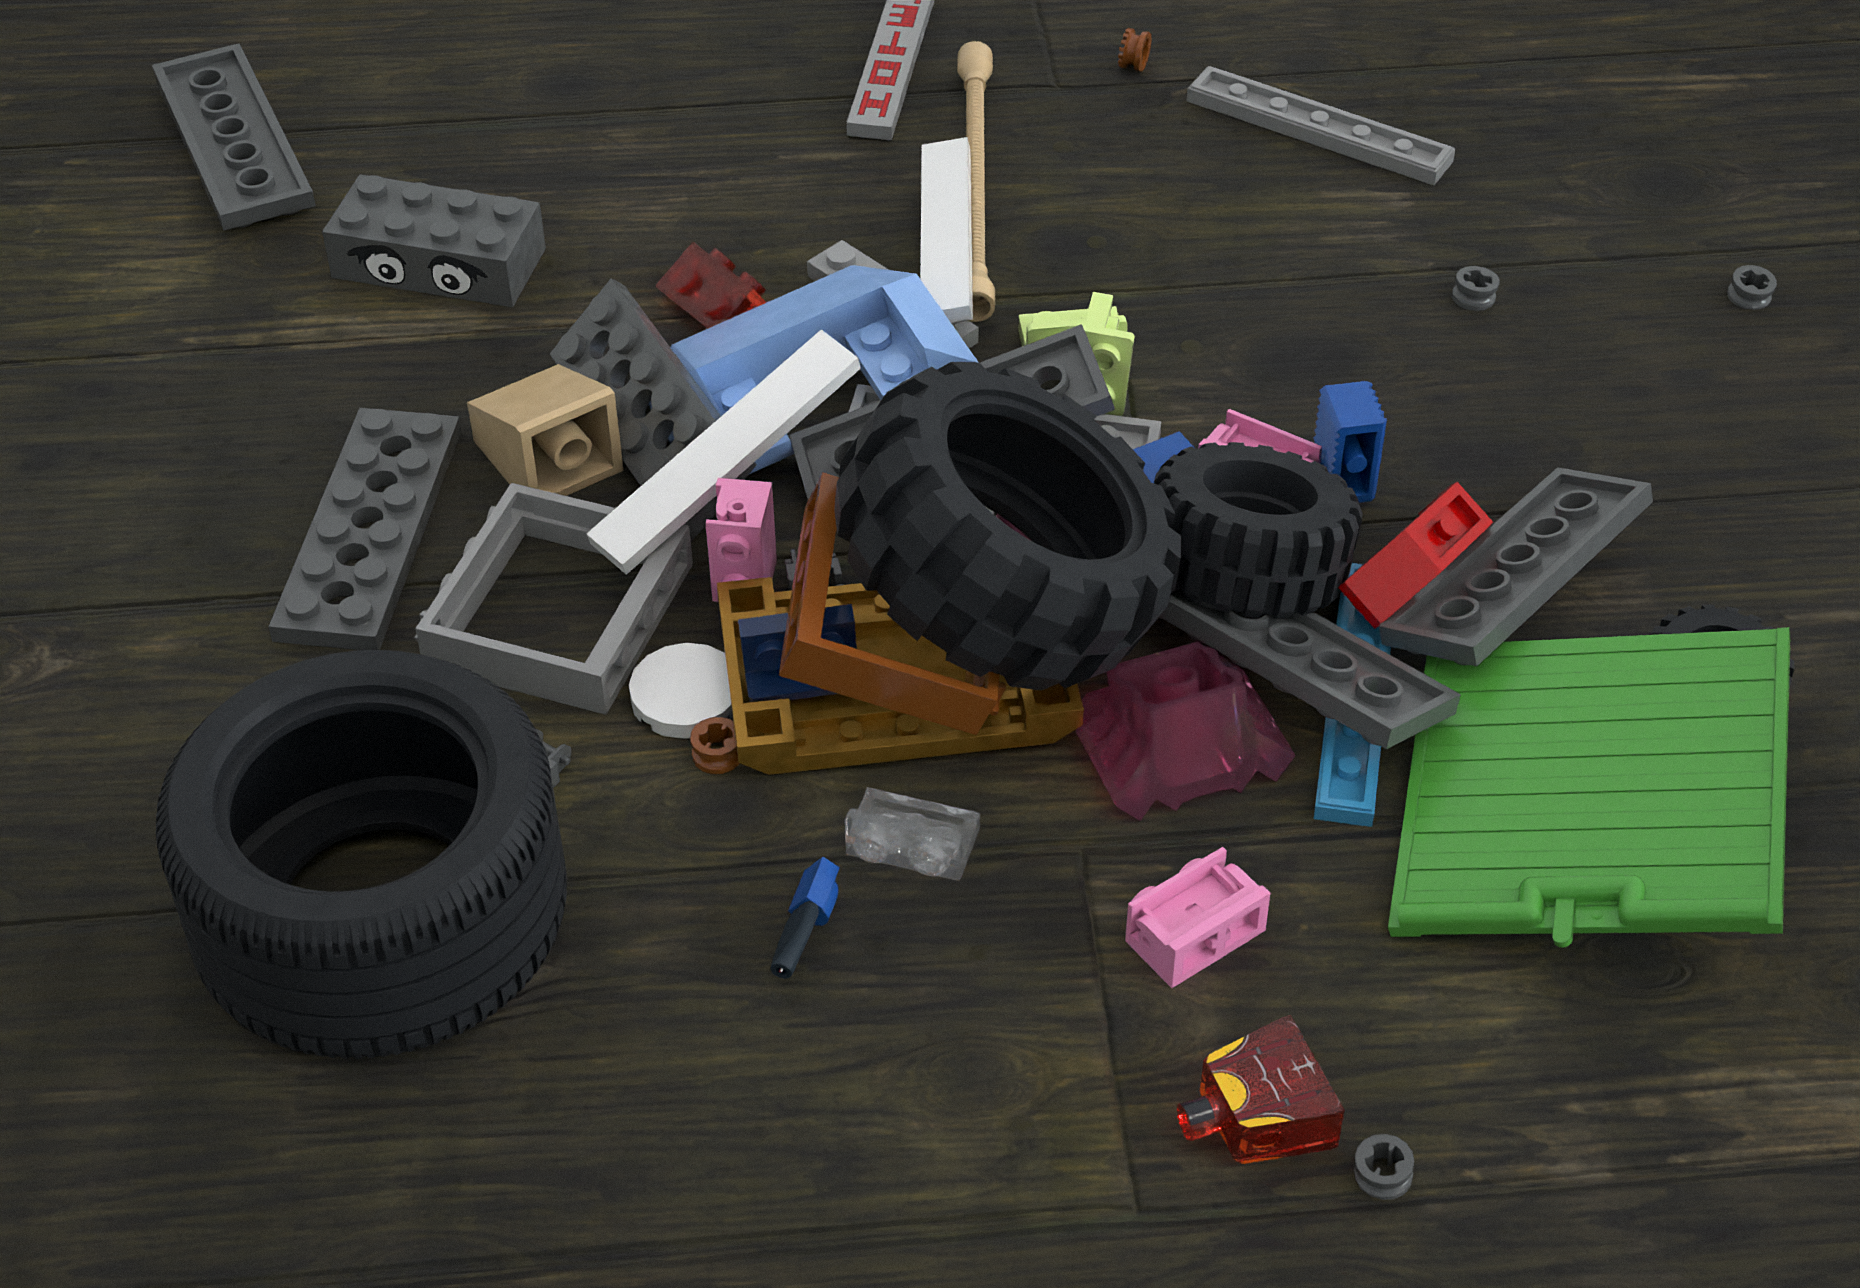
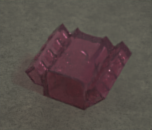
(1179, 729)

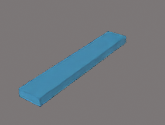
(1347, 760)

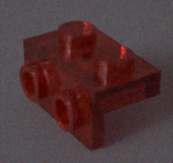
(707, 287)

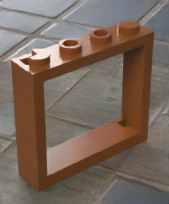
(858, 672)

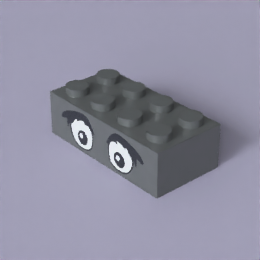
(435, 240)

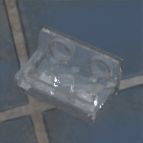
(911, 833)

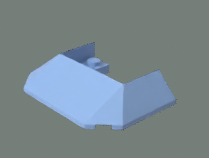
(870, 311)

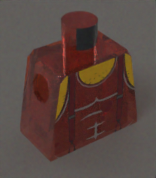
(1265, 1097)

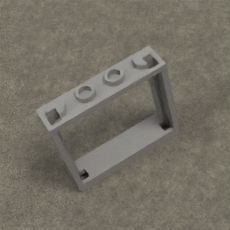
(532, 672)

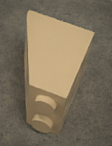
(550, 431)

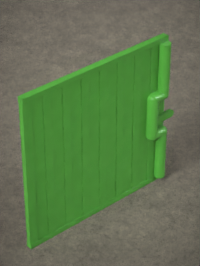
(1602, 790)

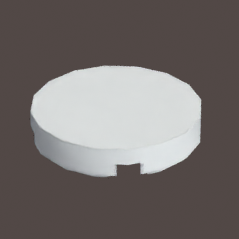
(680, 688)

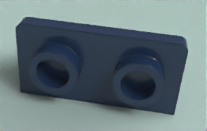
(762, 652)

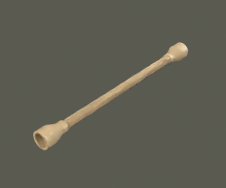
(975, 68)

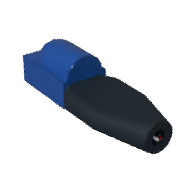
(809, 907)

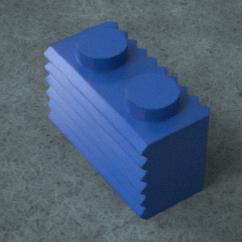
(1351, 435)

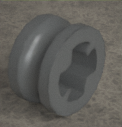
(1751, 287)
(1475, 288)
(1395, 1151)

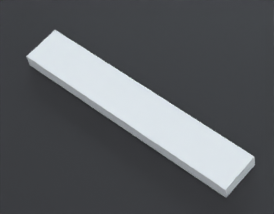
(947, 226)
(723, 451)

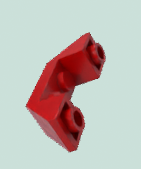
(1416, 555)

